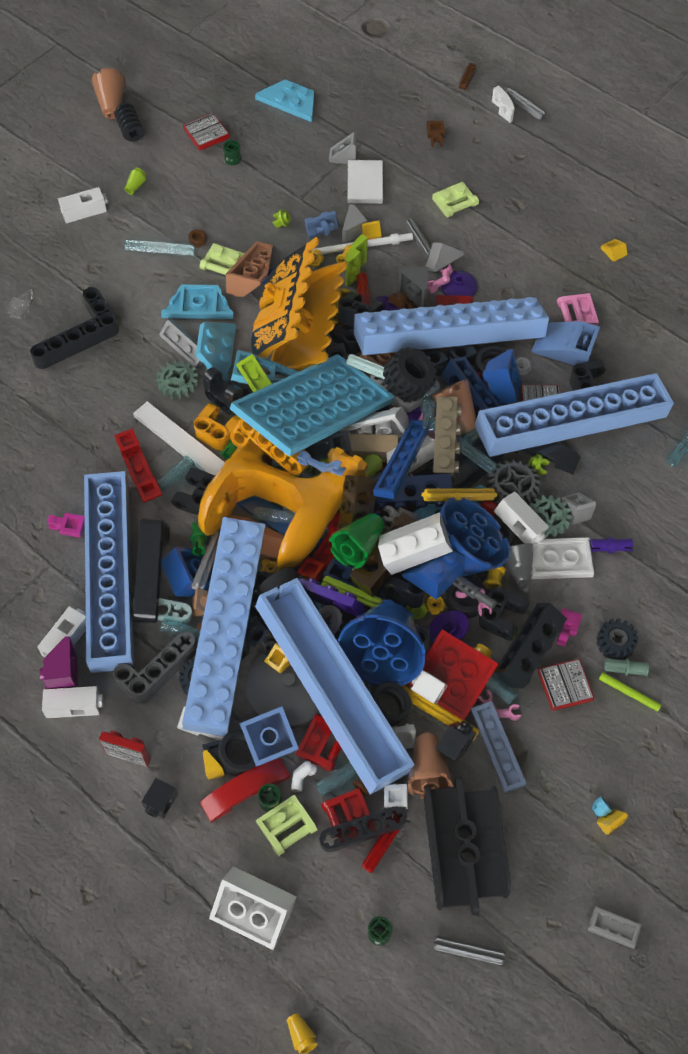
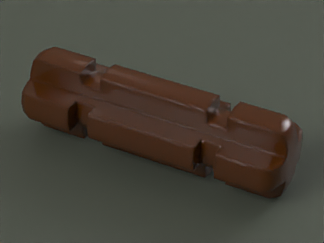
(467, 76)

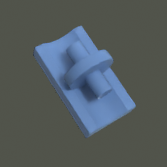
(321, 225)

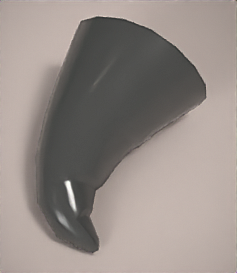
(521, 565)

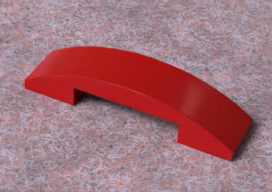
(137, 465)
(317, 565)
(243, 787)

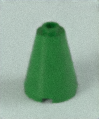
(356, 541)

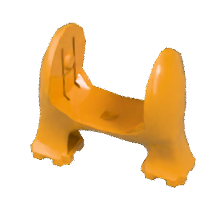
(312, 499)

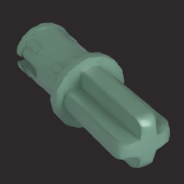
(626, 667)

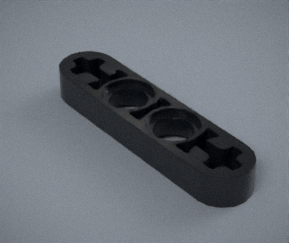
(364, 832)

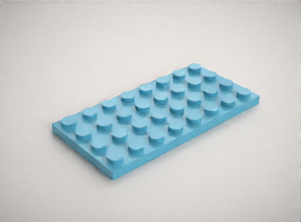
(311, 404)

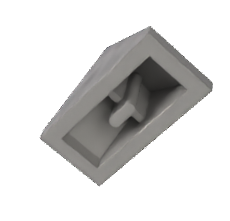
(344, 150)
(353, 224)
(441, 255)
(581, 507)

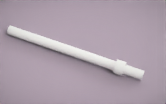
(392, 239)

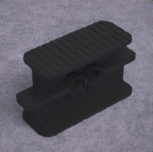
(455, 879)

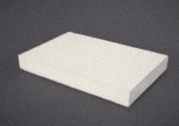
(365, 181)
(562, 559)

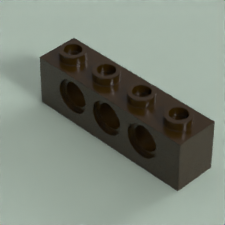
(357, 499)
(372, 581)

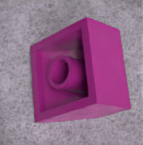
(60, 666)

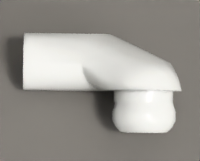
(300, 773)

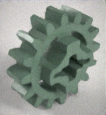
(177, 379)
(559, 516)

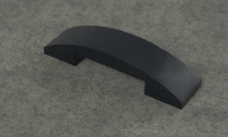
(320, 449)
(557, 453)

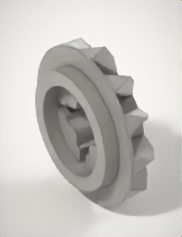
(334, 615)

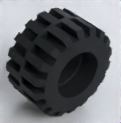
(410, 374)

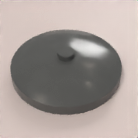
(270, 689)

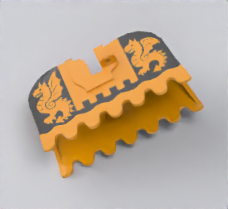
(294, 300)

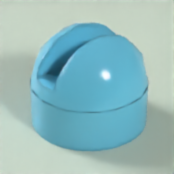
(601, 807)

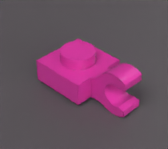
(69, 525)
(570, 626)

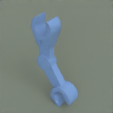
(333, 467)

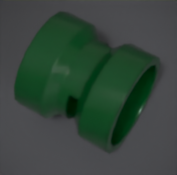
(232, 152)
(269, 792)
(378, 935)

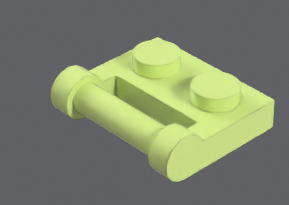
(454, 195)
(221, 256)
(281, 819)

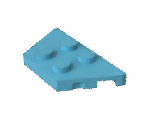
(289, 98)
(198, 303)
(216, 346)

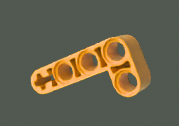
(244, 433)

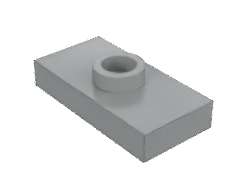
(614, 927)

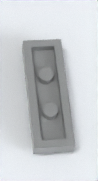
(181, 342)

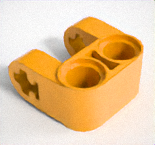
(213, 430)

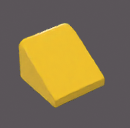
(371, 230)
(615, 249)
(277, 659)
(212, 767)
(612, 821)

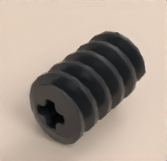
(129, 122)

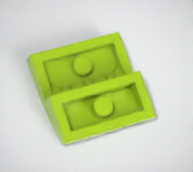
(356, 259)

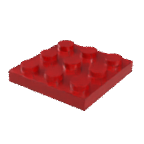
(463, 671)

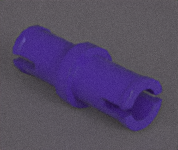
(611, 545)

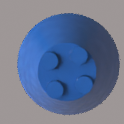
(474, 536)
(384, 645)

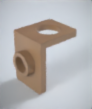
(199, 602)

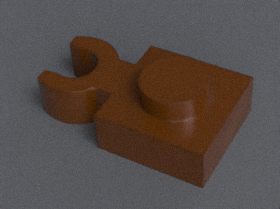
(436, 132)
(402, 301)

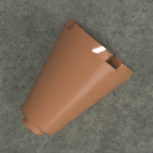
(109, 89)
(462, 391)
(429, 766)

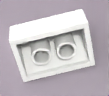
(386, 422)
(414, 544)
(252, 907)

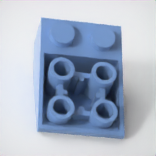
(567, 342)

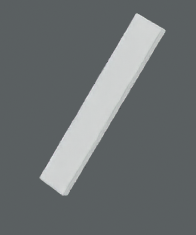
(178, 438)

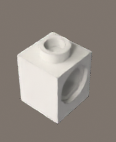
(429, 686)

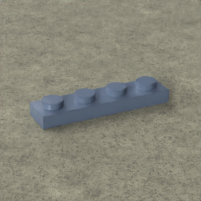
(498, 747)

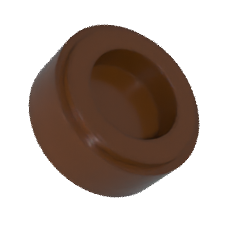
(197, 238)

